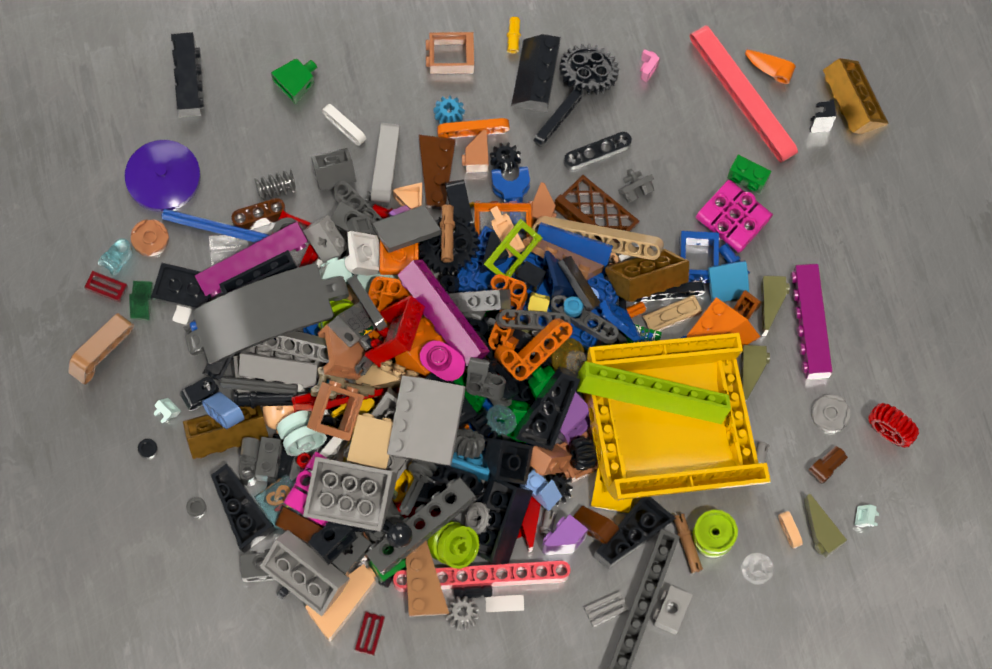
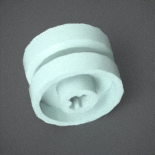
(297, 436)

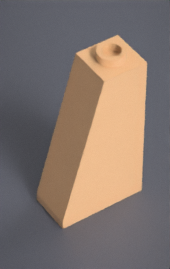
(354, 593)

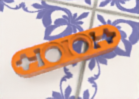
(473, 128)

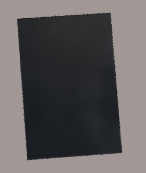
(178, 287)

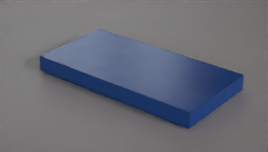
(578, 244)

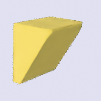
(538, 302)

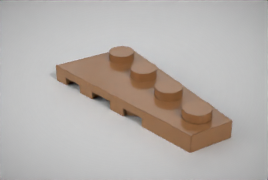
(587, 267)
(423, 585)

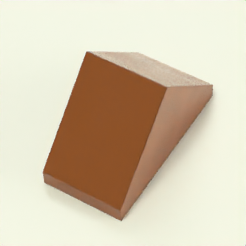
(747, 305)

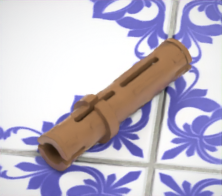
(447, 225)
(687, 543)

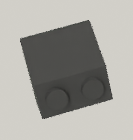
(333, 168)

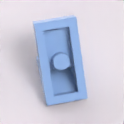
(543, 491)

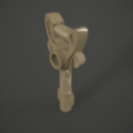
(364, 389)

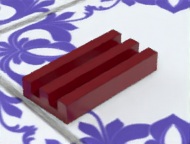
(103, 293)
(374, 617)

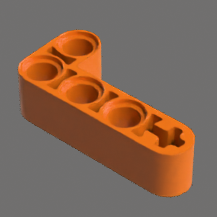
(383, 296)
(516, 300)
(535, 345)

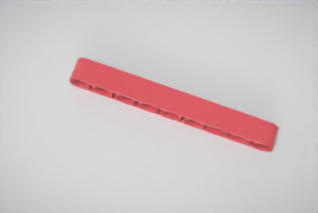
(743, 94)
(491, 571)

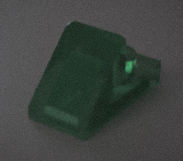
(140, 300)

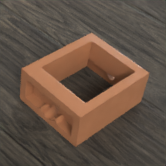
(451, 38)
(350, 414)

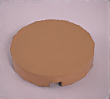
(149, 237)

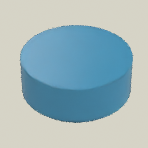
(573, 306)

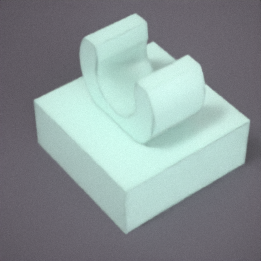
(167, 408)
(866, 515)

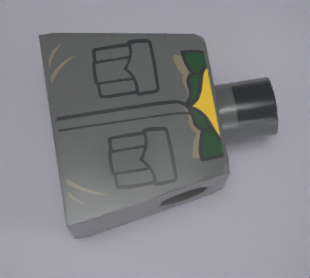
(354, 326)

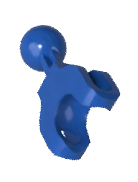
(511, 190)

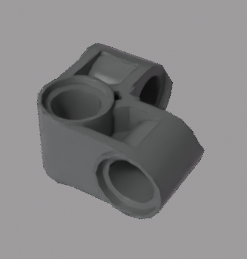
(482, 382)
(248, 460)

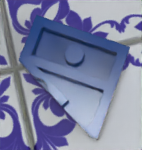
(621, 319)

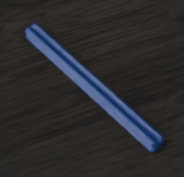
(212, 226)

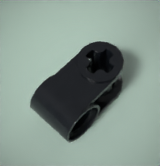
(196, 393)
(481, 426)

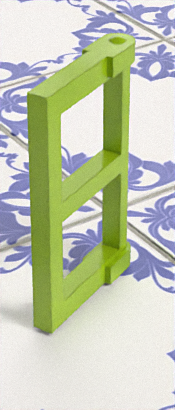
(505, 244)

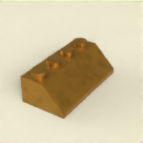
(854, 96)
(645, 277)
(208, 436)

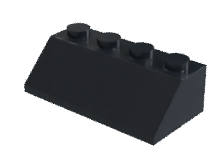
(536, 72)
(507, 511)

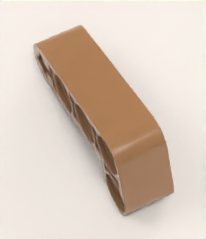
(92, 352)

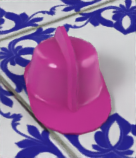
(442, 360)

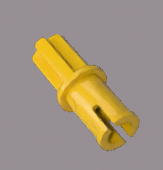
(513, 35)

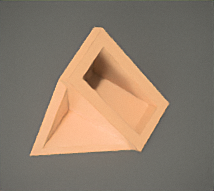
(409, 195)

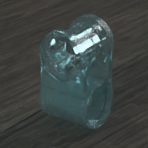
(115, 260)

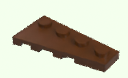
(436, 165)

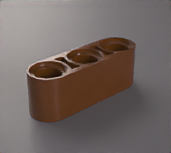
(249, 212)
(297, 524)
(598, 526)

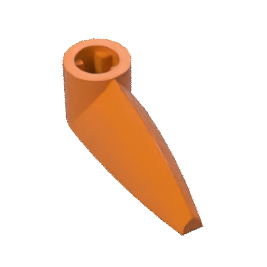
(774, 66)

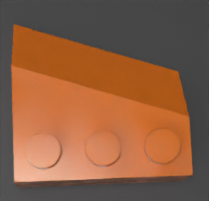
(723, 319)
(424, 334)

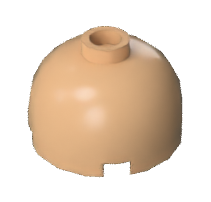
(274, 414)

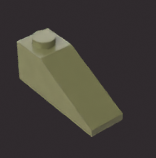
(772, 296)
(752, 366)
(823, 530)

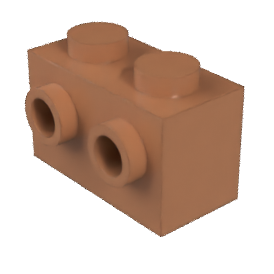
(548, 461)

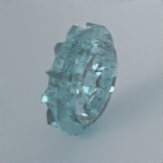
(503, 413)

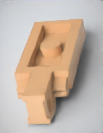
(503, 225)

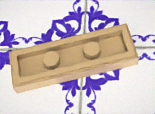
(672, 314)

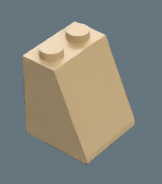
(370, 442)

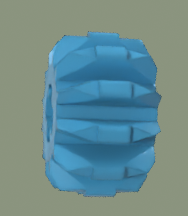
(448, 104)

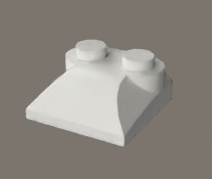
(363, 254)

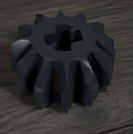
(505, 164)
(582, 453)
(564, 486)

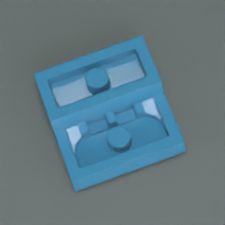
(728, 281)

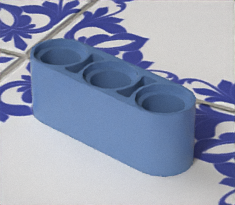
(223, 410)

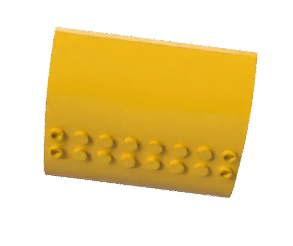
(665, 452)

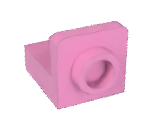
(651, 63)

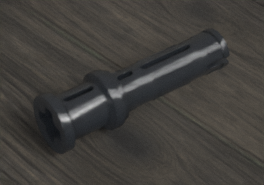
(253, 399)

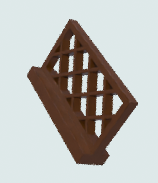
(571, 212)

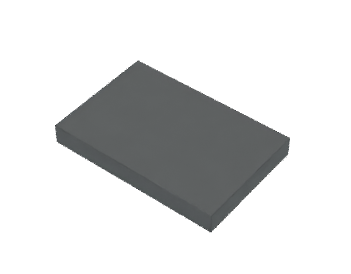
(406, 228)

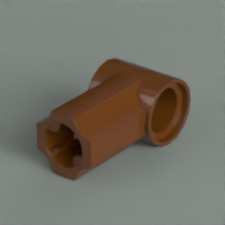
(825, 467)

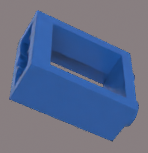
(699, 239)

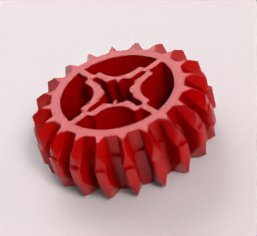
(893, 425)

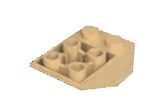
(387, 376)

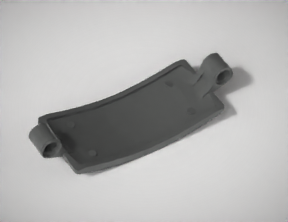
(264, 312)

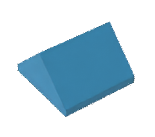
(475, 466)

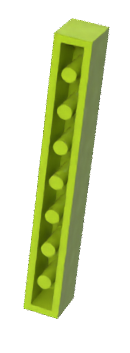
(653, 392)

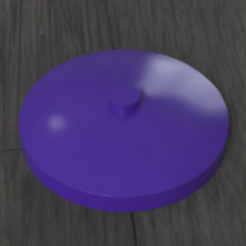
(162, 175)

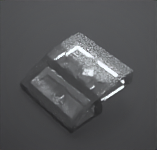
(224, 246)

